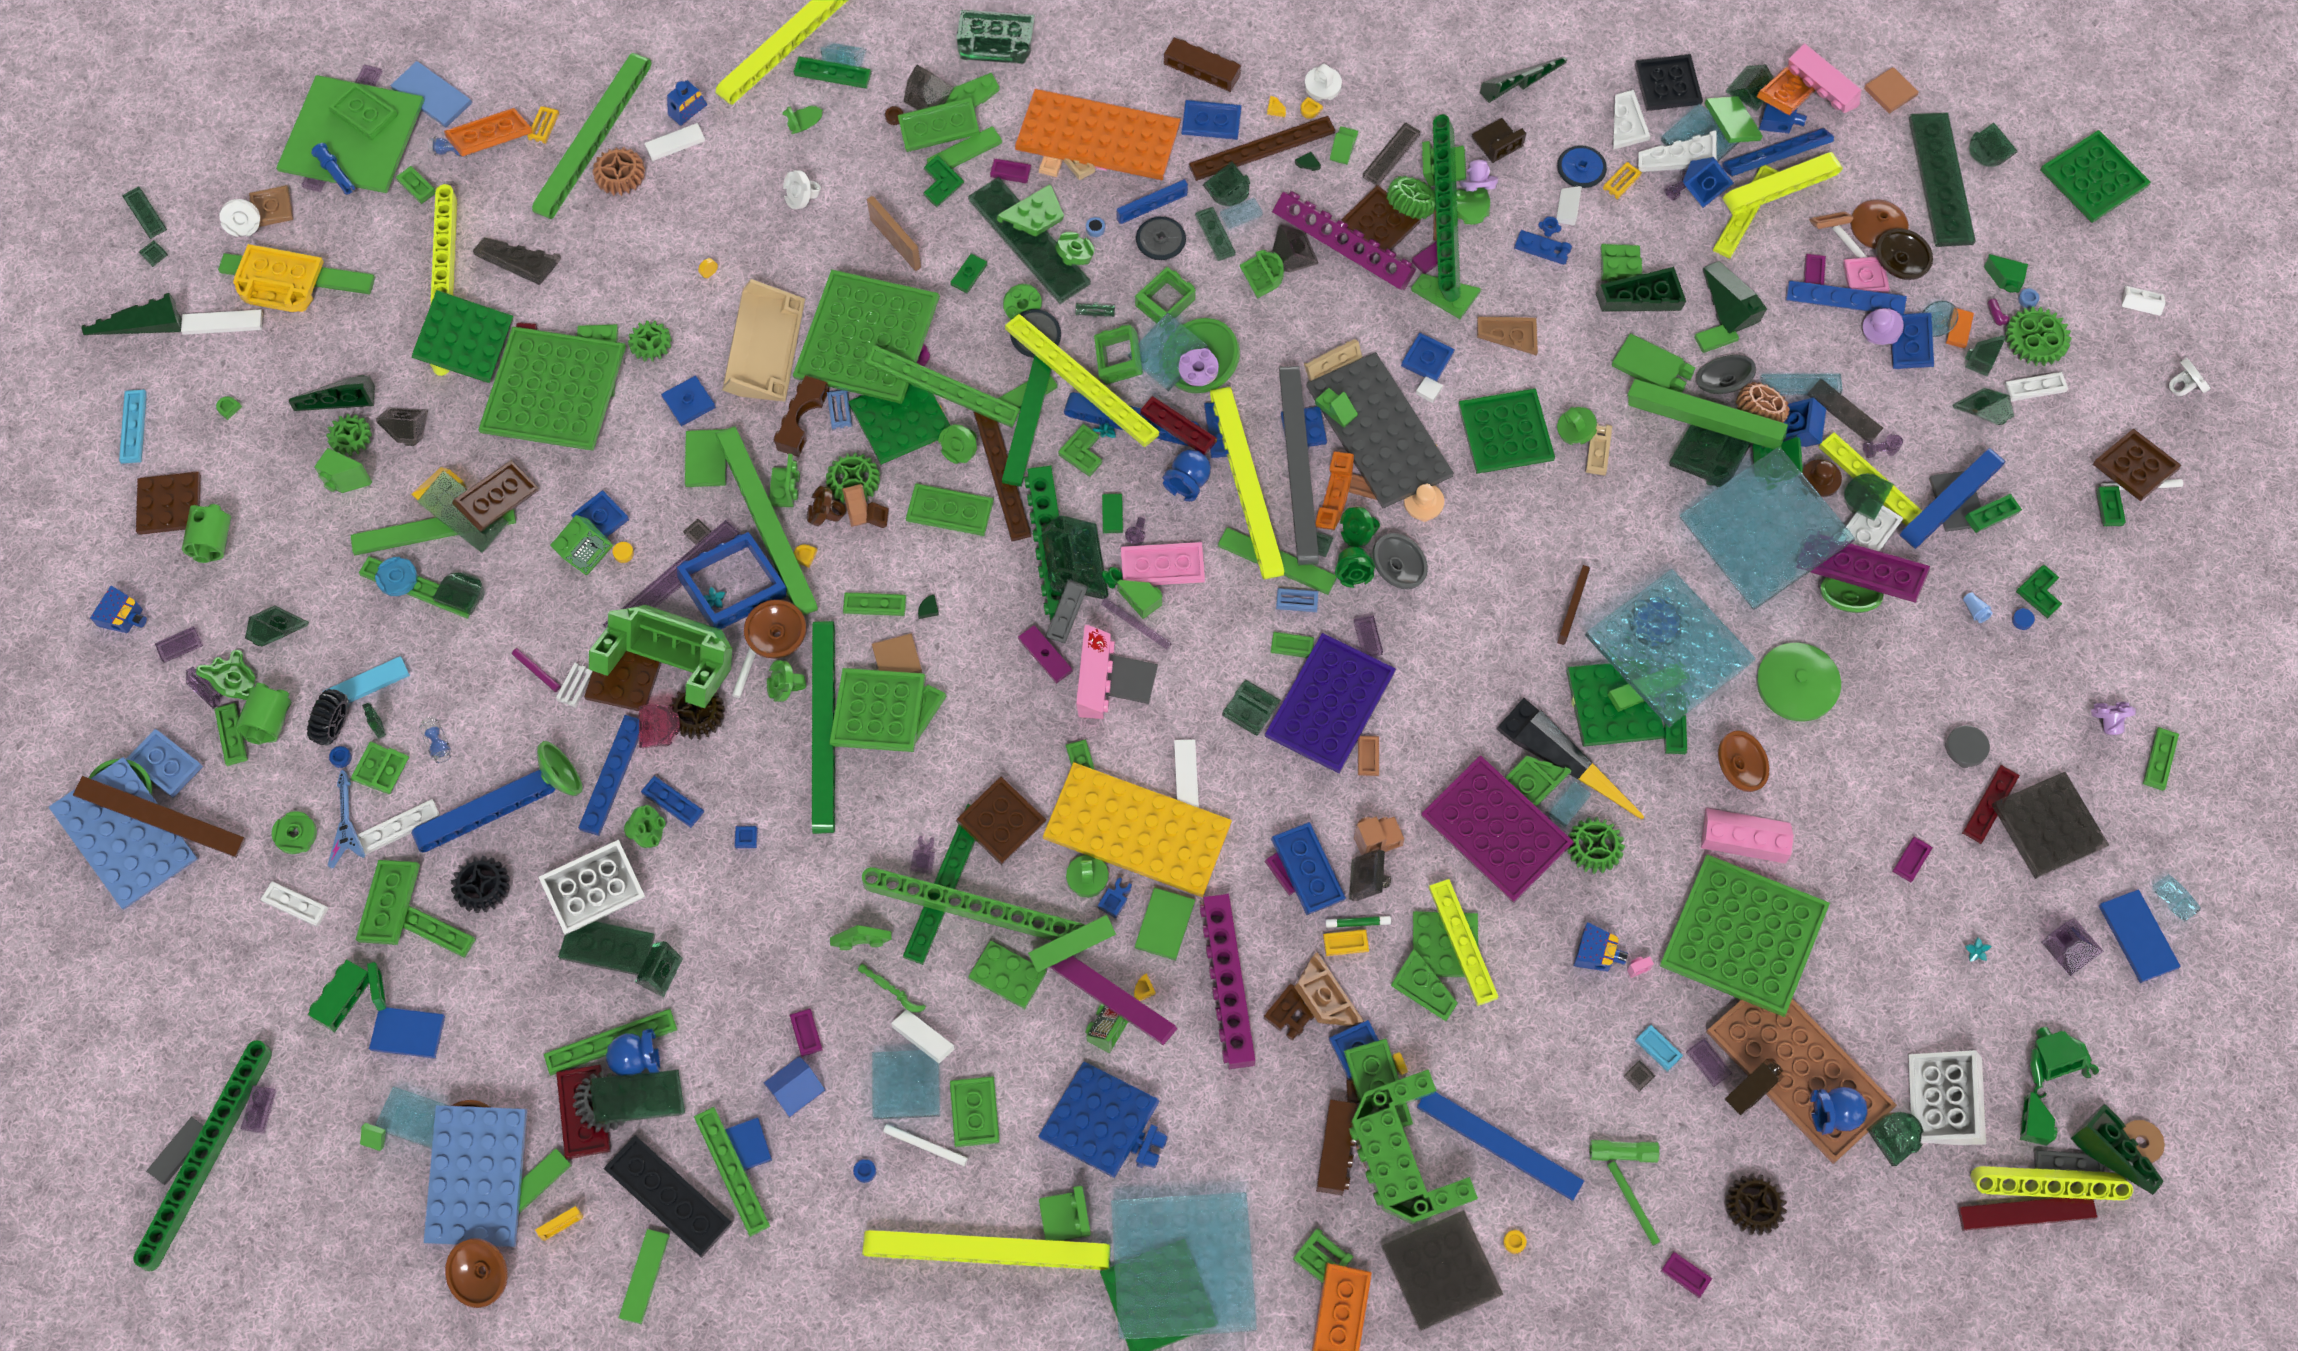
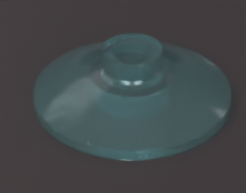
(1942, 311)

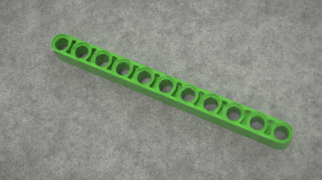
(591, 136)
(766, 520)
(967, 900)

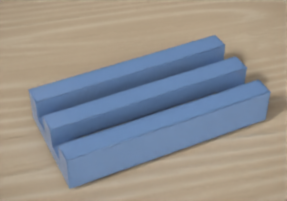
(841, 423)
(1297, 607)

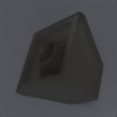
(925, 89)
(1294, 249)
(404, 424)

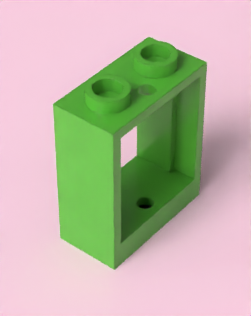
(1151, 309)
(1123, 370)

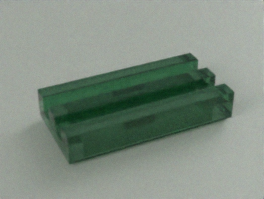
(374, 720)

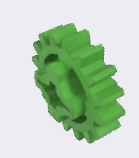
(649, 341)
(349, 435)

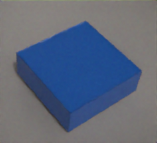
(746, 836)

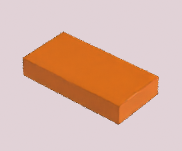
(1960, 333)

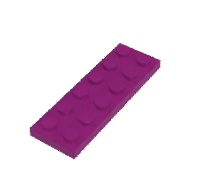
(1876, 572)

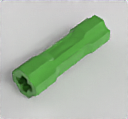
(1606, 1150)

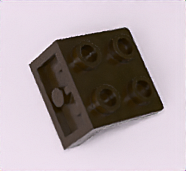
(1499, 140)

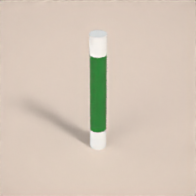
(1363, 921)

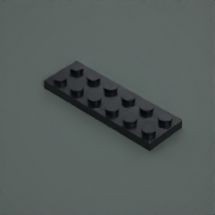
(668, 1196)

